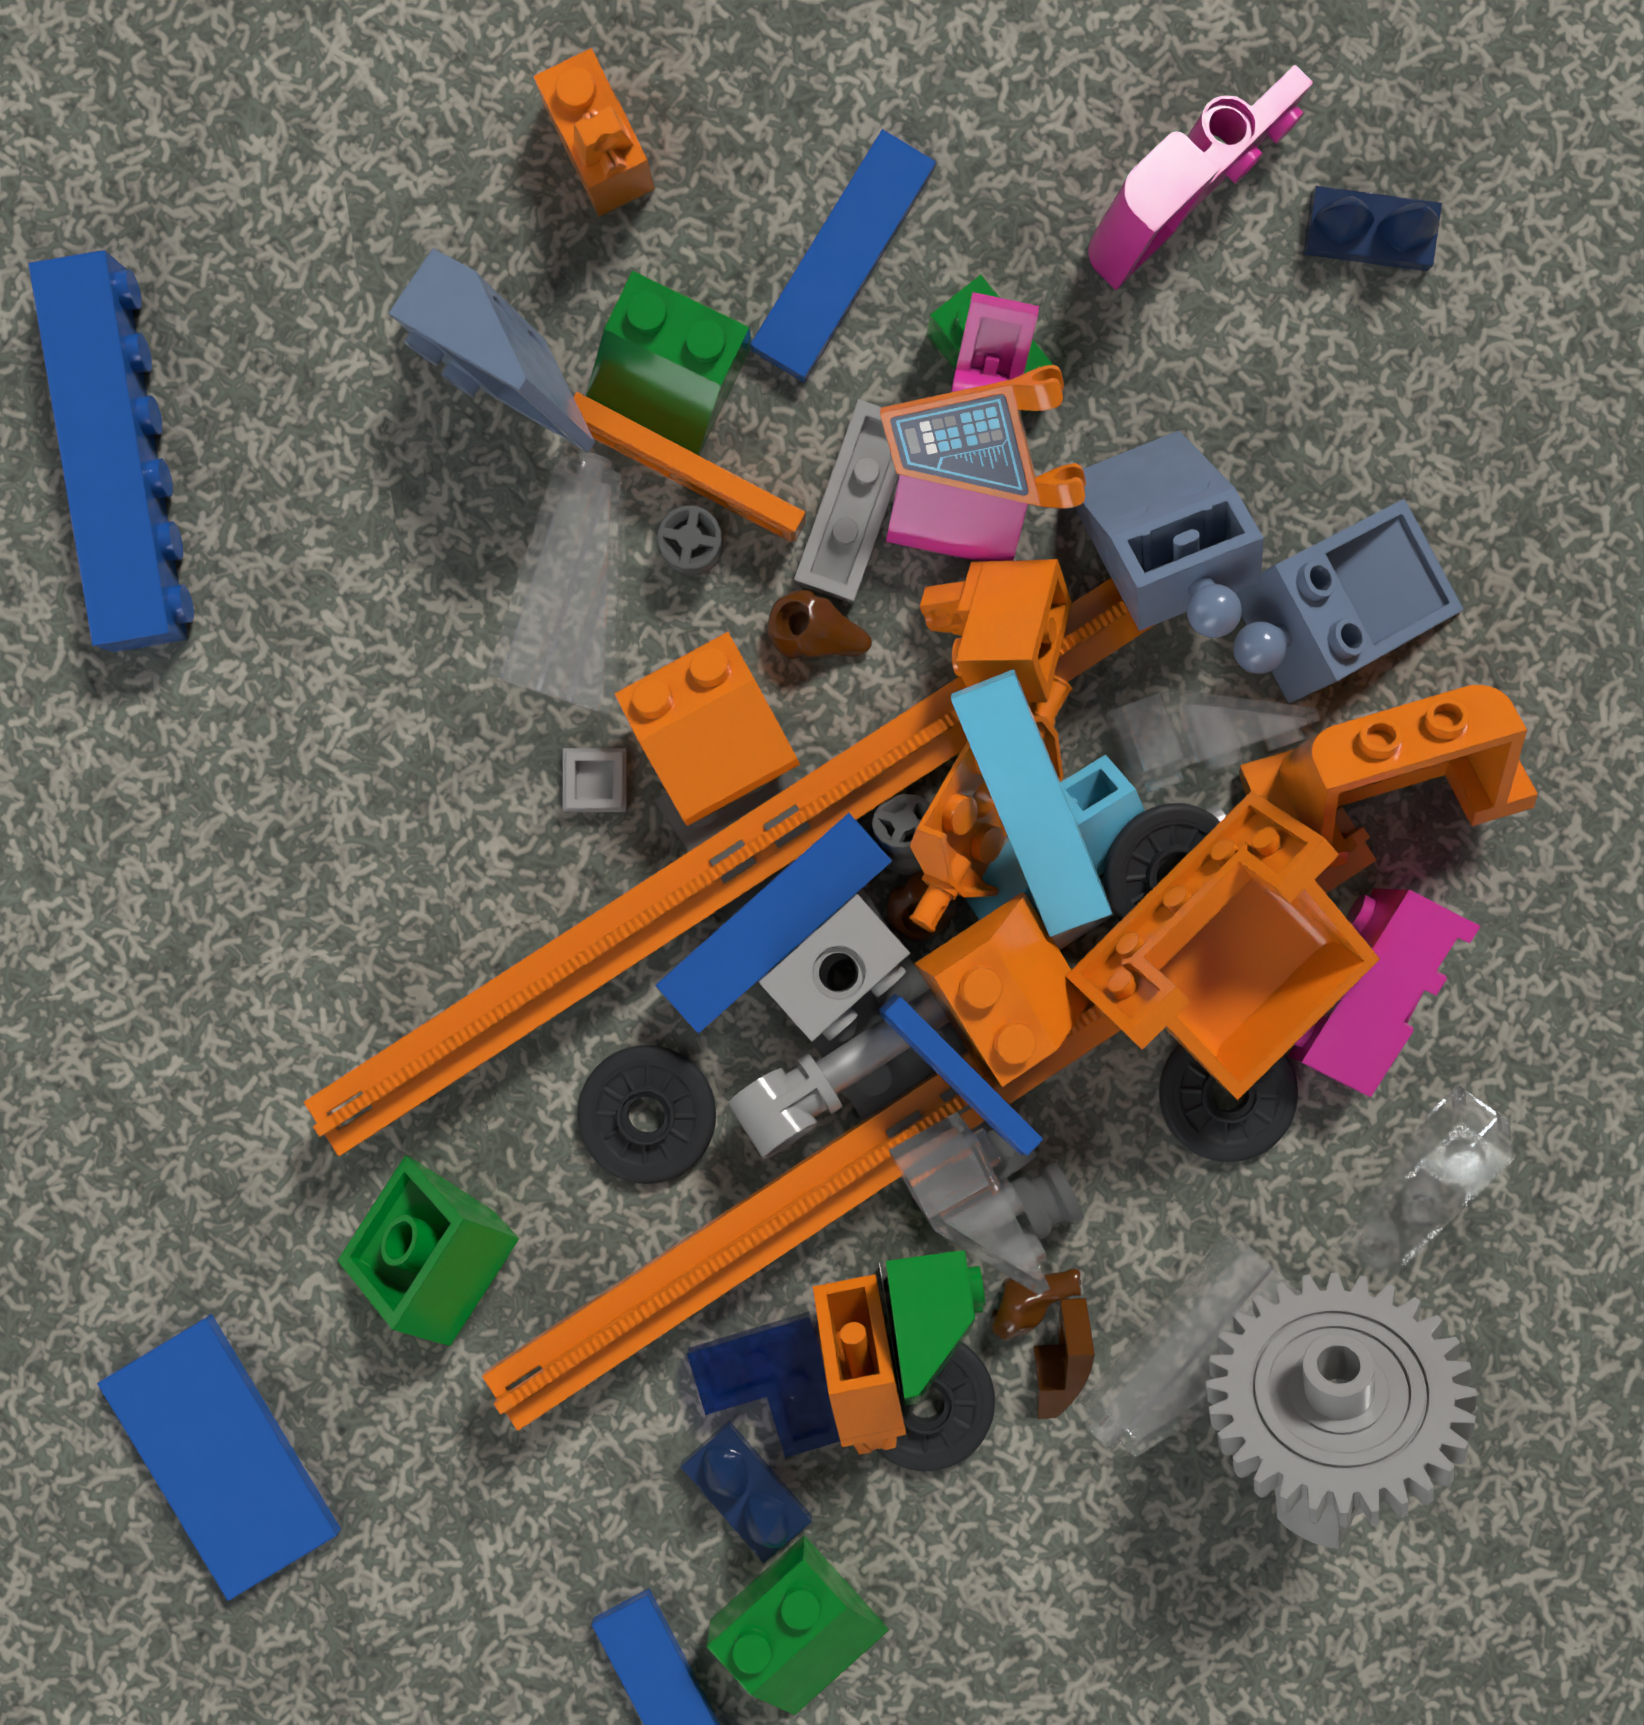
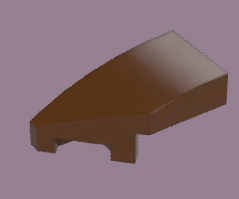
(1064, 1366)

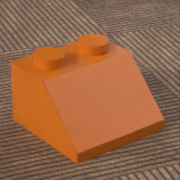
(707, 729)
(1005, 990)

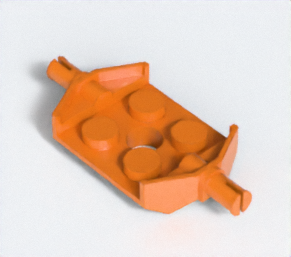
(966, 833)

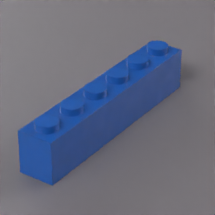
(110, 451)

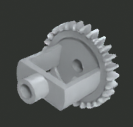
(1349, 1443)

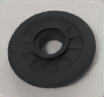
(1145, 845)
(1219, 1133)
(619, 1144)
(960, 1424)

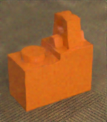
(595, 132)
(1007, 621)
(859, 1364)

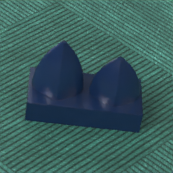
(1372, 228)
(746, 1491)

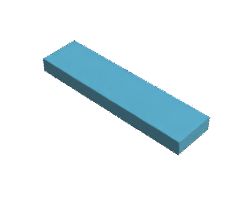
(1031, 802)

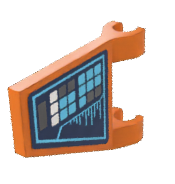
(980, 443)

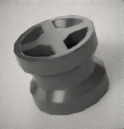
(691, 529)
(896, 822)
(1047, 1200)

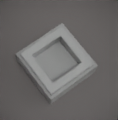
(595, 780)

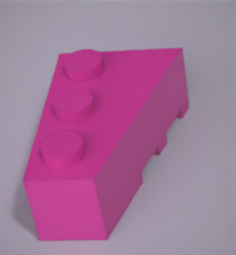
(1370, 1022)

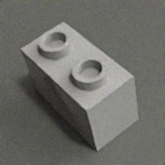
(850, 931)

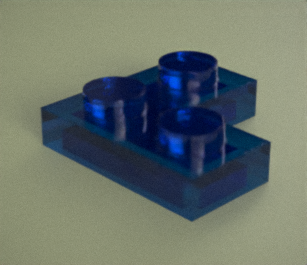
(775, 1363)

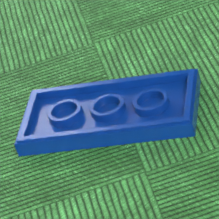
(219, 1457)

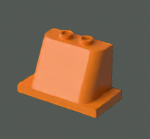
(1461, 733)
(1231, 948)

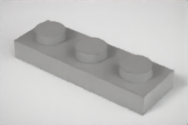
(850, 509)

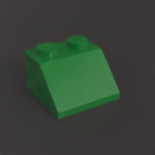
(667, 362)
(426, 1253)
(932, 1314)
(793, 1629)

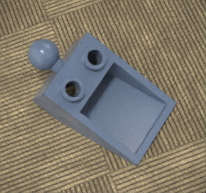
(486, 345)
(1172, 535)
(1343, 603)

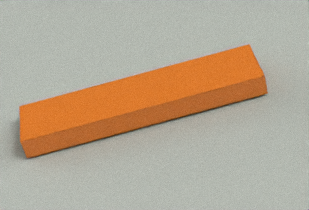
(691, 470)

